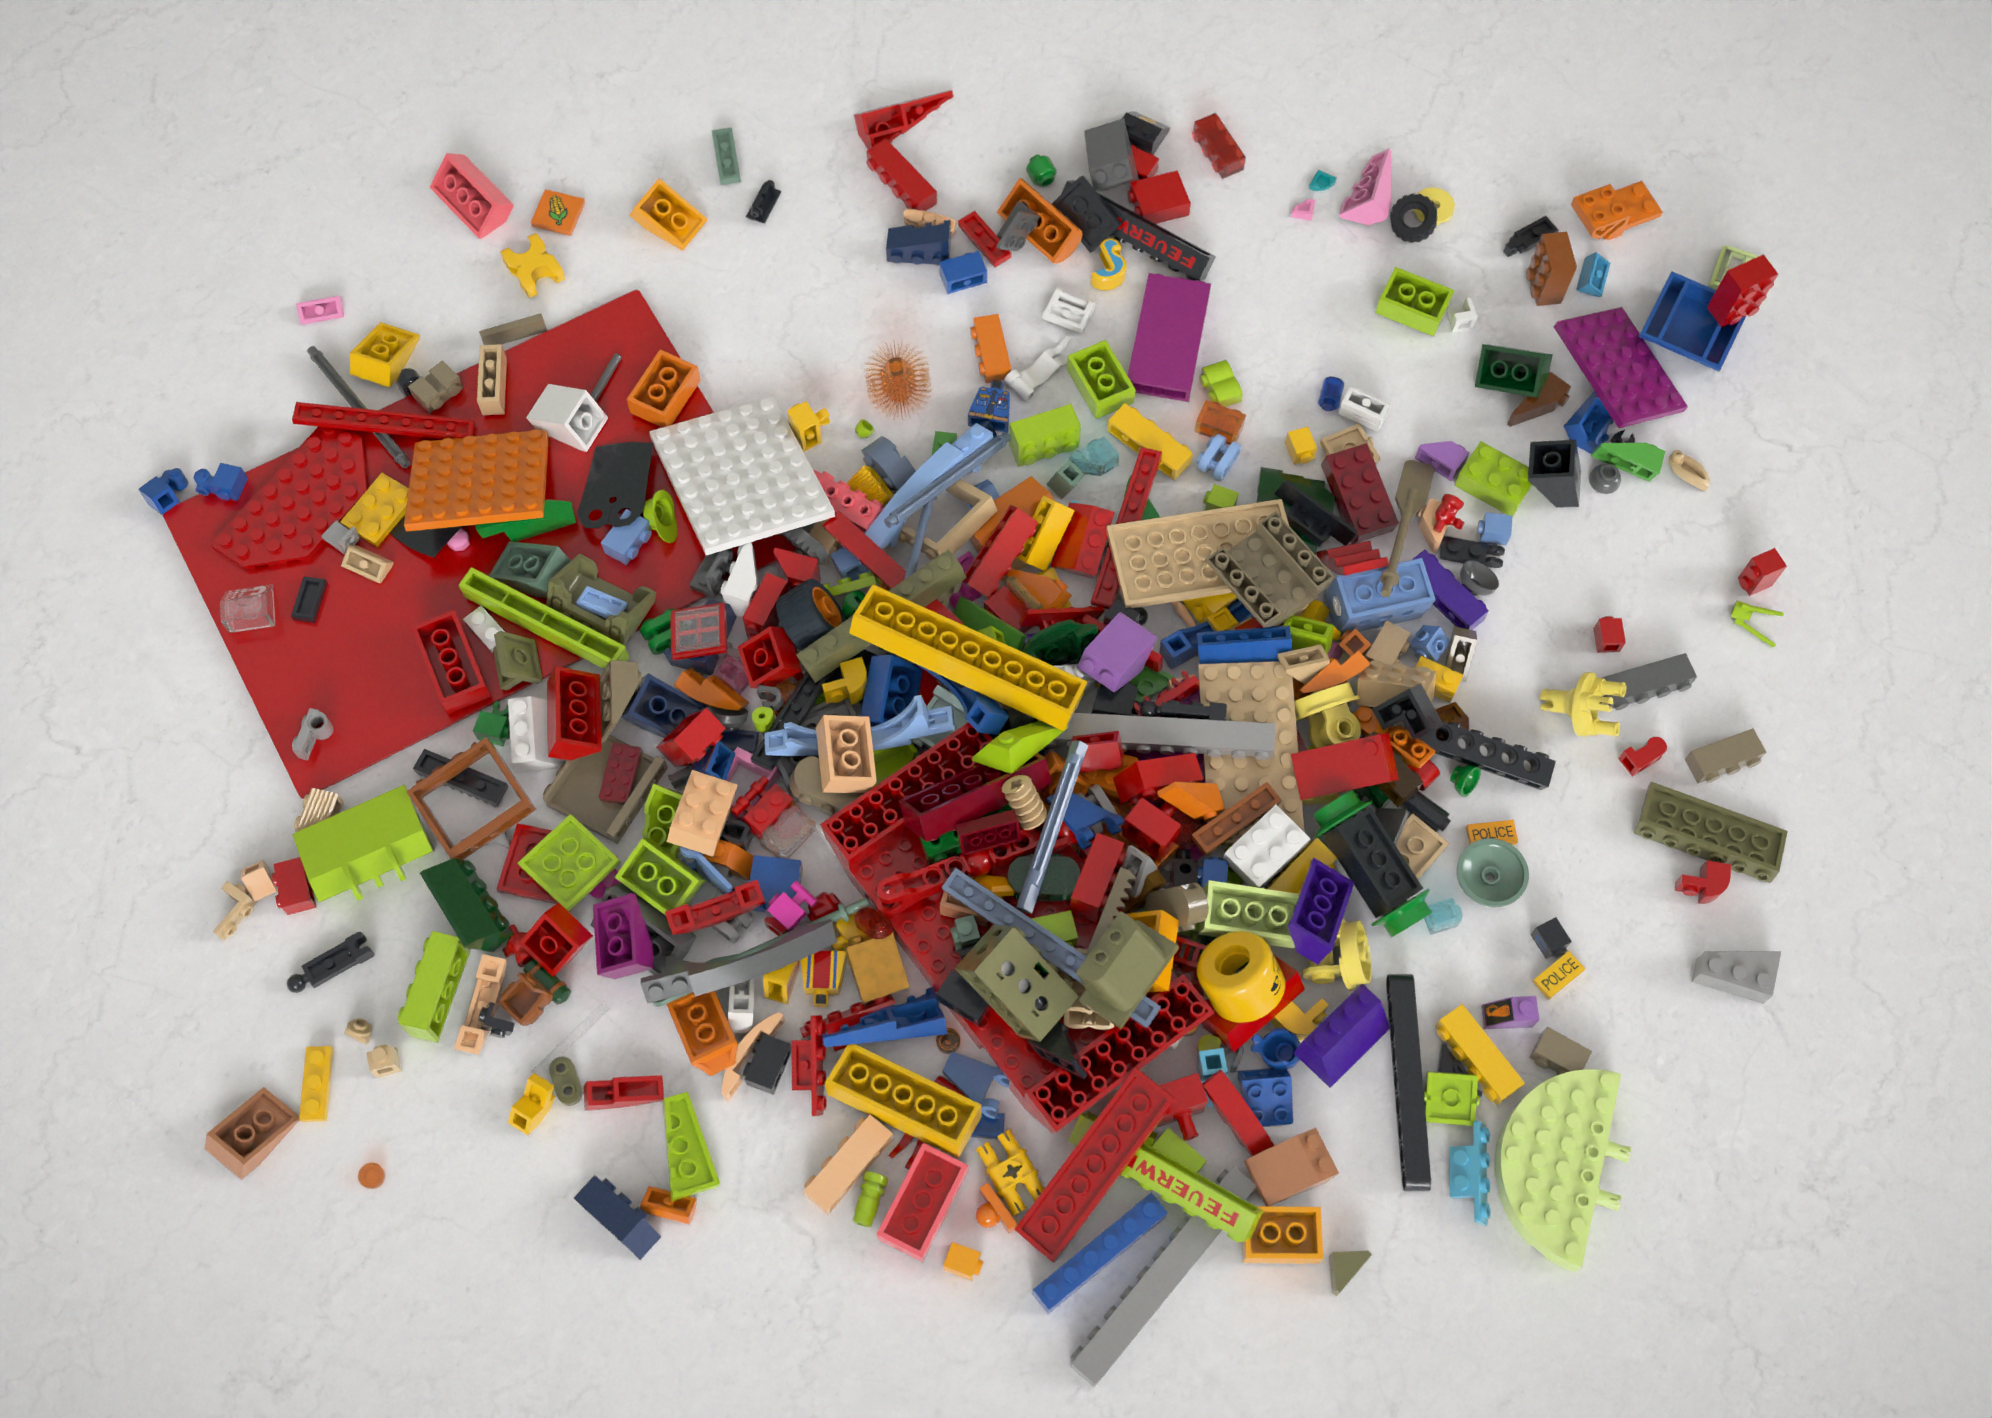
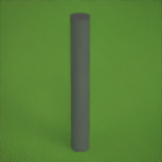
(605, 377)

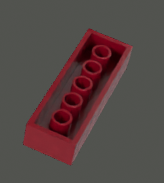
(965, 797)

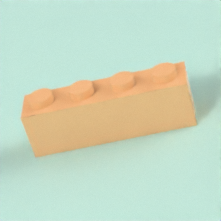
(848, 1164)

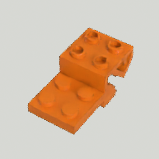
(1612, 211)

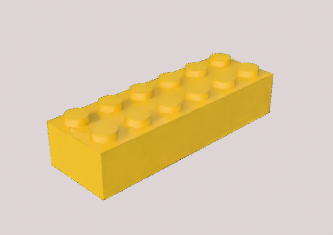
(904, 1099)

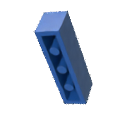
(1243, 645)

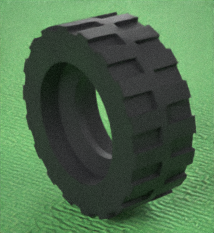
(1409, 202)

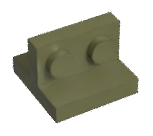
(516, 660)

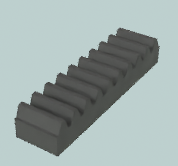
(806, 543)

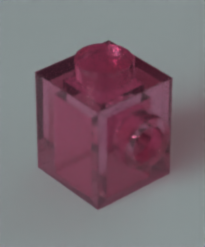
(733, 674)

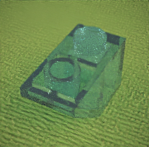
(1096, 458)

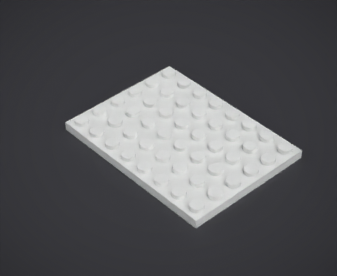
(741, 475)

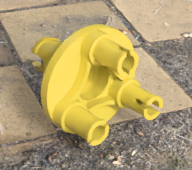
(1584, 702)

